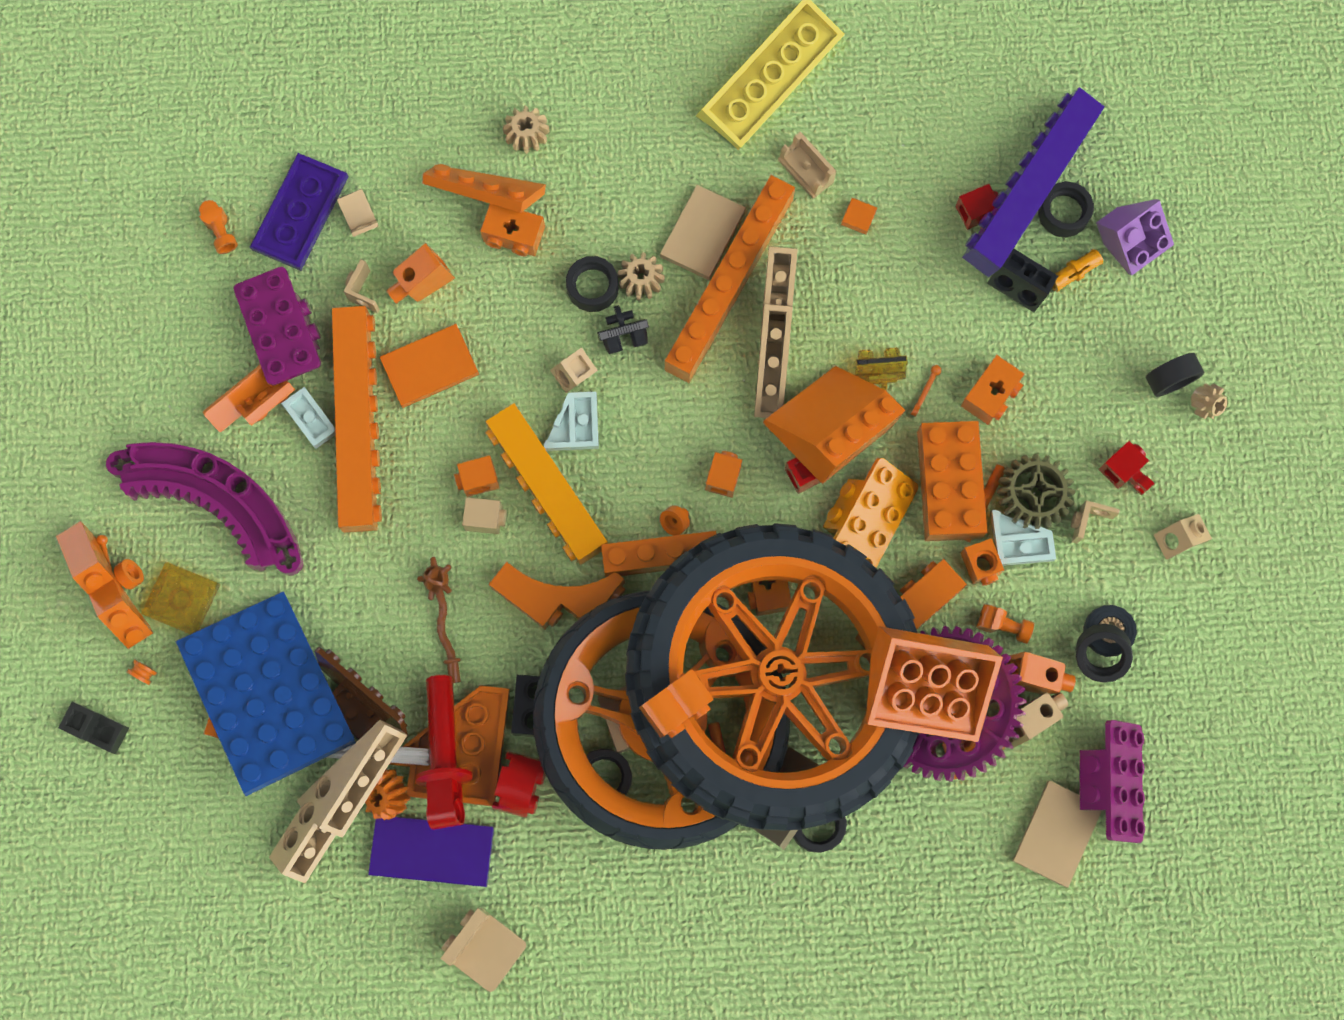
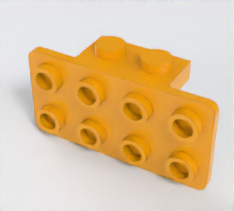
(871, 509)

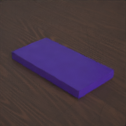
(299, 211)
(445, 855)

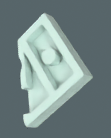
(576, 424)
(1021, 545)

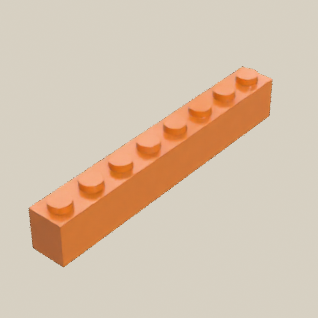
(729, 279)
(355, 419)

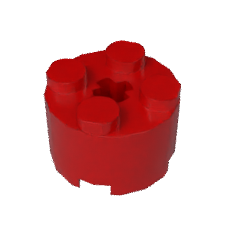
(518, 785)

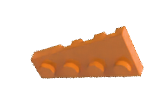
(489, 188)

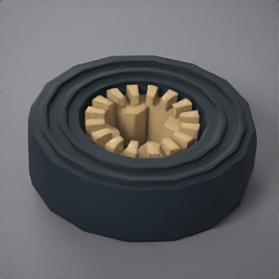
(1111, 615)

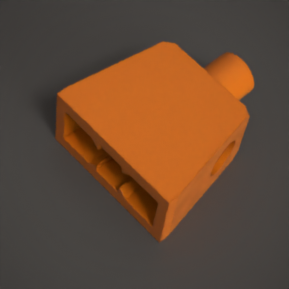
(420, 275)
(1041, 674)

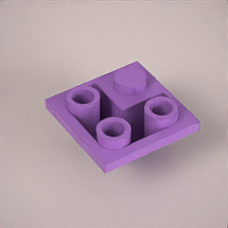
(1136, 234)

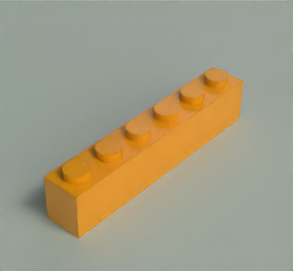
(546, 483)

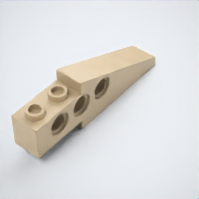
(775, 330)
(335, 801)

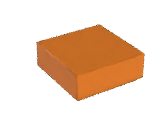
(859, 216)

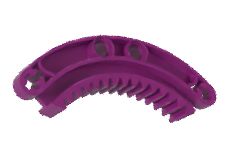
(177, 472)

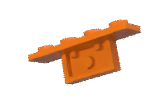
(248, 398)

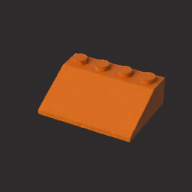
(834, 421)
(930, 684)

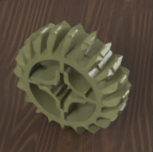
(1036, 480)

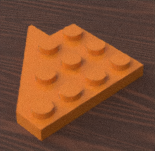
(479, 744)

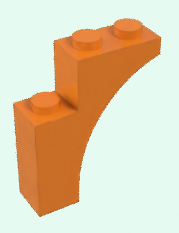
(98, 580)
(544, 601)

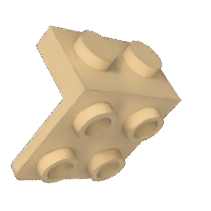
(483, 949)

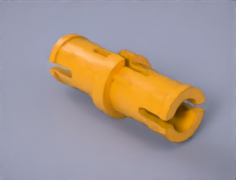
(1076, 269)

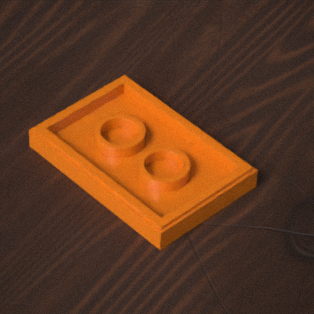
(429, 365)

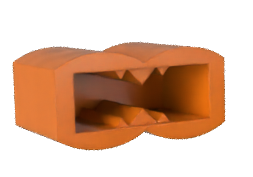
(676, 704)

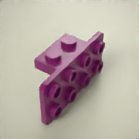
(279, 325)
(1114, 781)

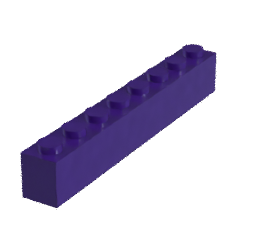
(1032, 182)

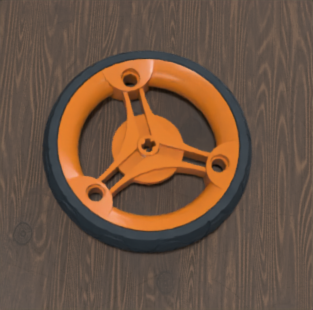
(560, 745)

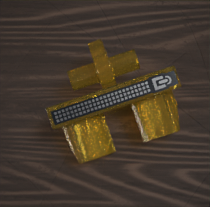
(881, 370)

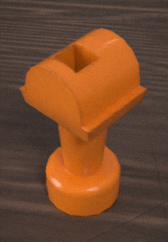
(215, 220)
(995, 619)

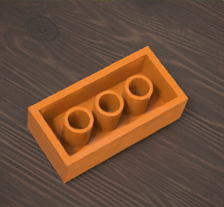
(951, 481)

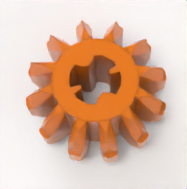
(388, 796)

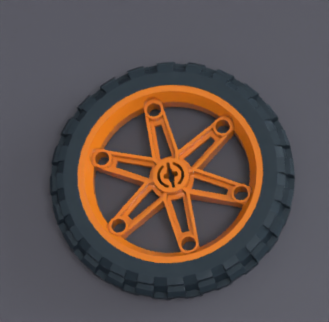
(657, 657)

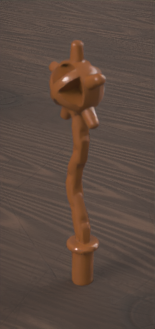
(436, 581)

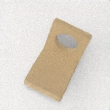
(357, 212)
(354, 284)
(1080, 518)
(1189, 532)

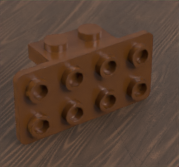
(359, 705)

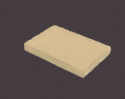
(702, 232)
(1056, 835)

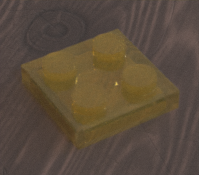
(180, 598)

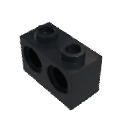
(1023, 280)
(523, 705)

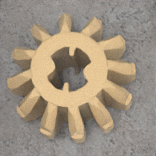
(528, 137)
(630, 274)

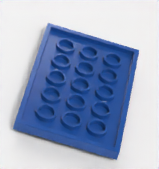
(265, 693)

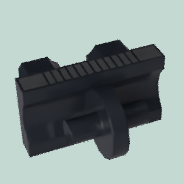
(611, 336)

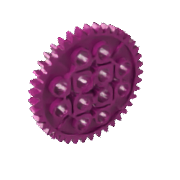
(995, 729)

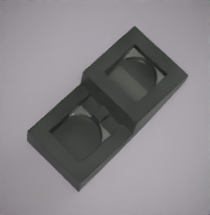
(93, 727)

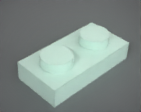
(309, 417)

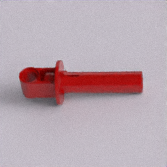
(444, 778)

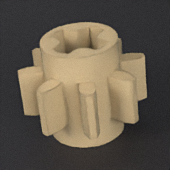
(1209, 401)

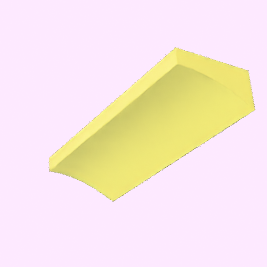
(771, 73)

